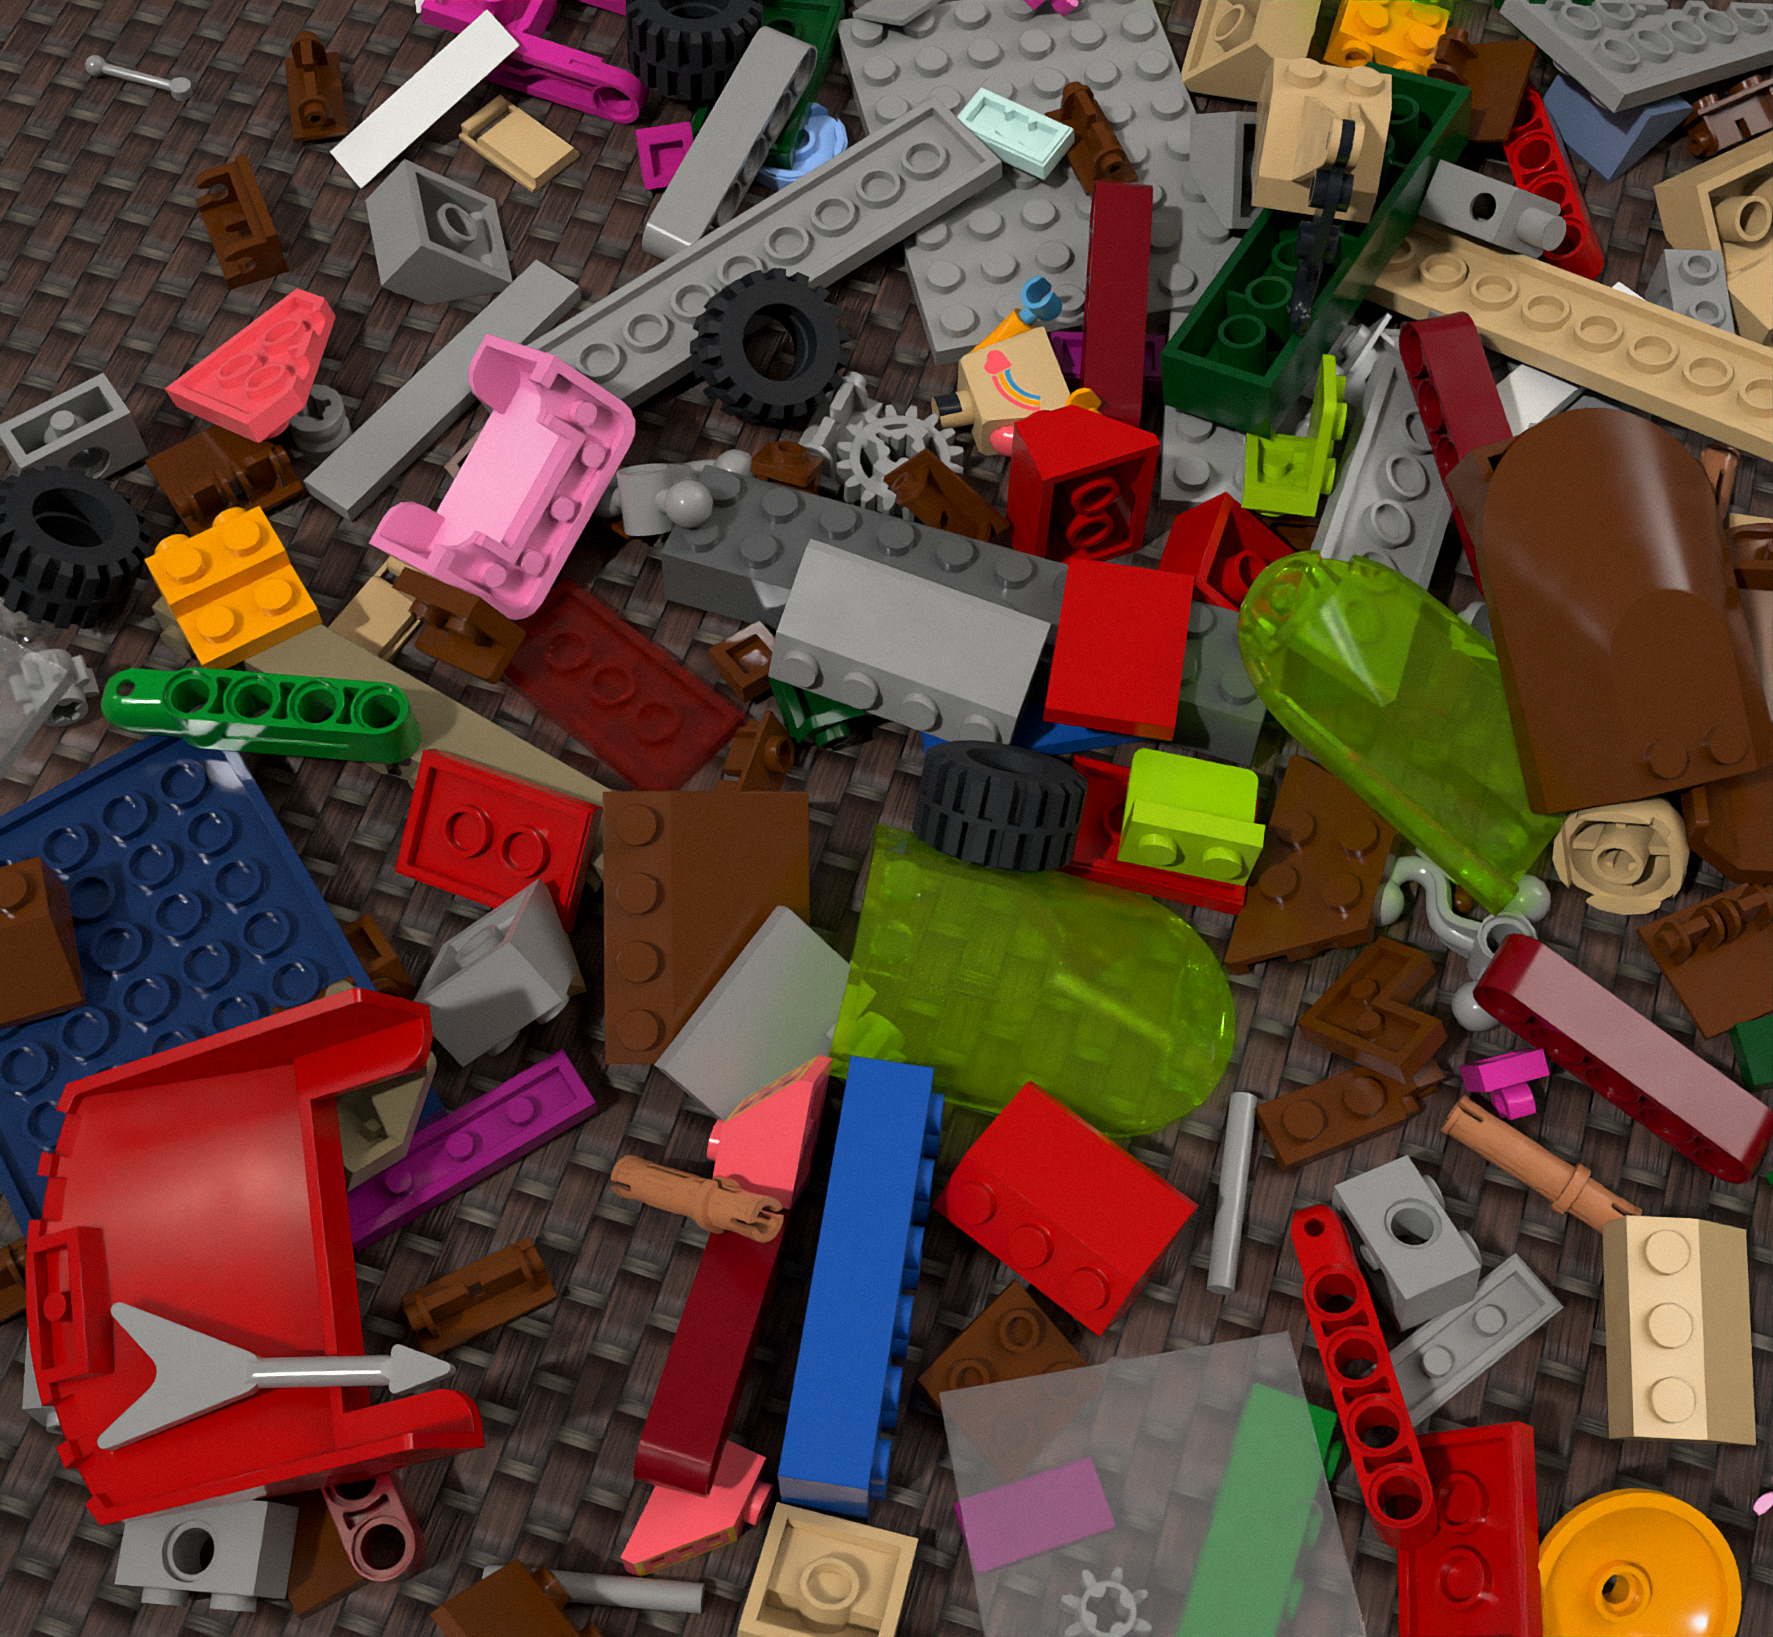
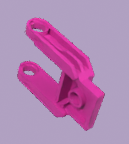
(544, 66)

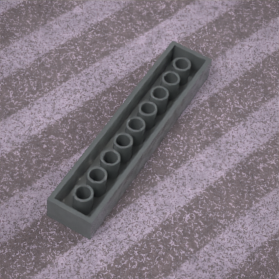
(758, 532)

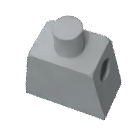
(1513, 218)

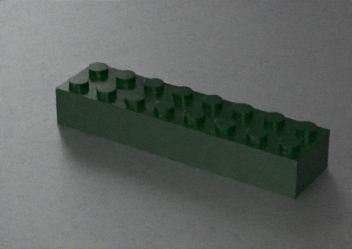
(1236, 345)

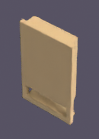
(518, 144)
(378, 615)

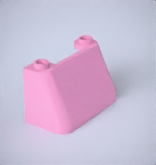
(522, 484)

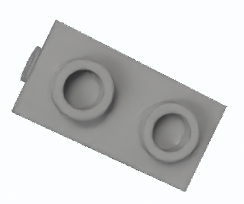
(1360, 352)
(830, 422)

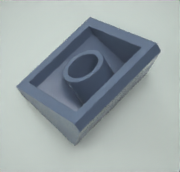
(1605, 139)

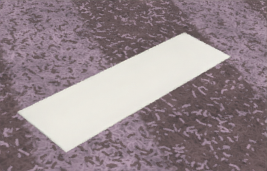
(424, 98)

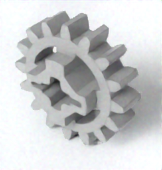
(885, 446)

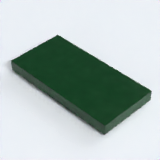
(813, 23)

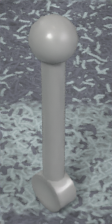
(179, 87)

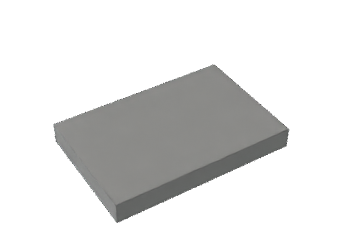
(760, 1016)

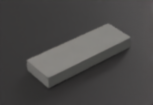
(1471, 1338)

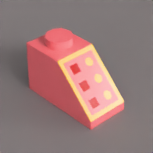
(774, 1134)
(686, 1525)

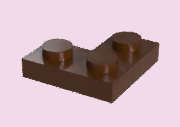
(1367, 1012)

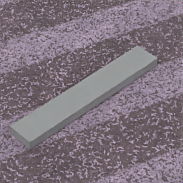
(436, 394)

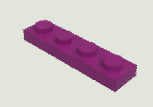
(470, 1146)

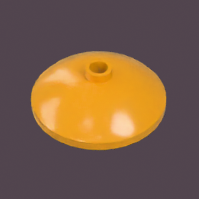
(1667, 1564)

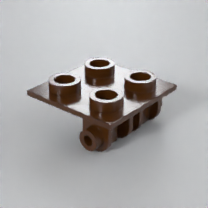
(1495, 73)
(221, 473)
(1718, 957)
(1001, 1344)

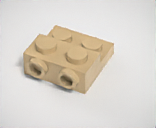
(827, 1578)

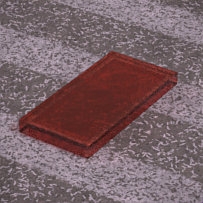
(617, 692)

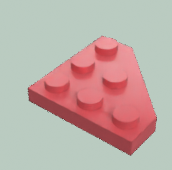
(262, 371)

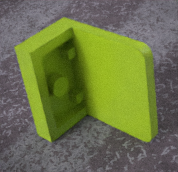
(1292, 470)
(1191, 817)

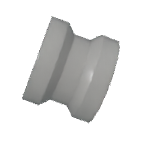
(320, 437)

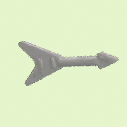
(207, 1374)

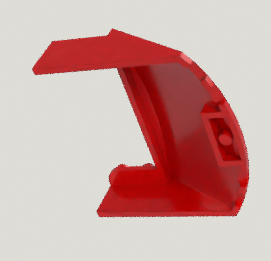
(222, 1204)

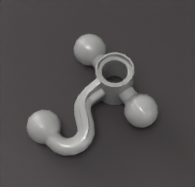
(665, 494)
(1461, 934)

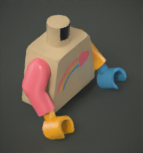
(1010, 376)

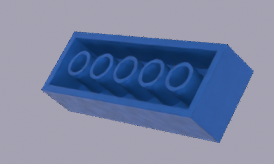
(856, 1297)

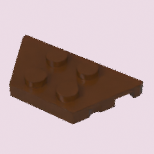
(1316, 874)

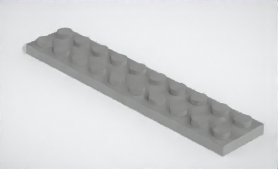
(814, 226)

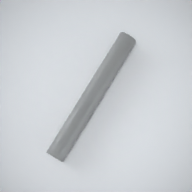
(1232, 1194)
(627, 1590)

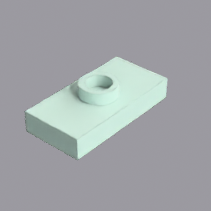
(1017, 133)

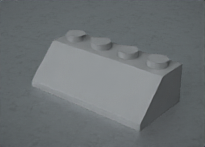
(906, 647)

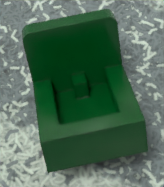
(814, 717)

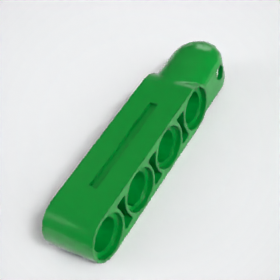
(232, 697)

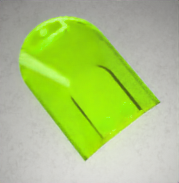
(1398, 711)
(1033, 982)

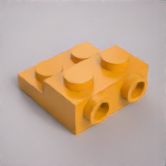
(1387, 34)
(232, 588)

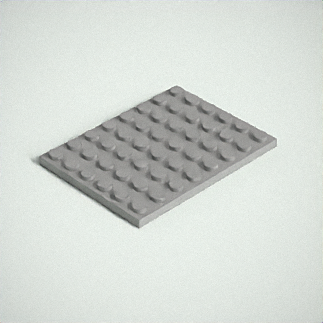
(982, 252)

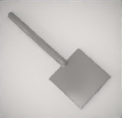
(893, 11)

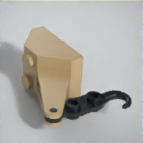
(1319, 156)

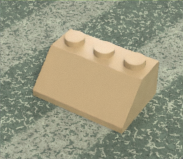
(1240, 38)
(1723, 205)
(1678, 1331)

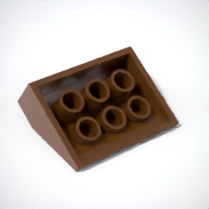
(685, 896)

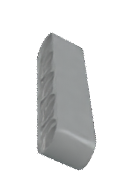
(731, 142)

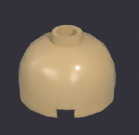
(1624, 854)

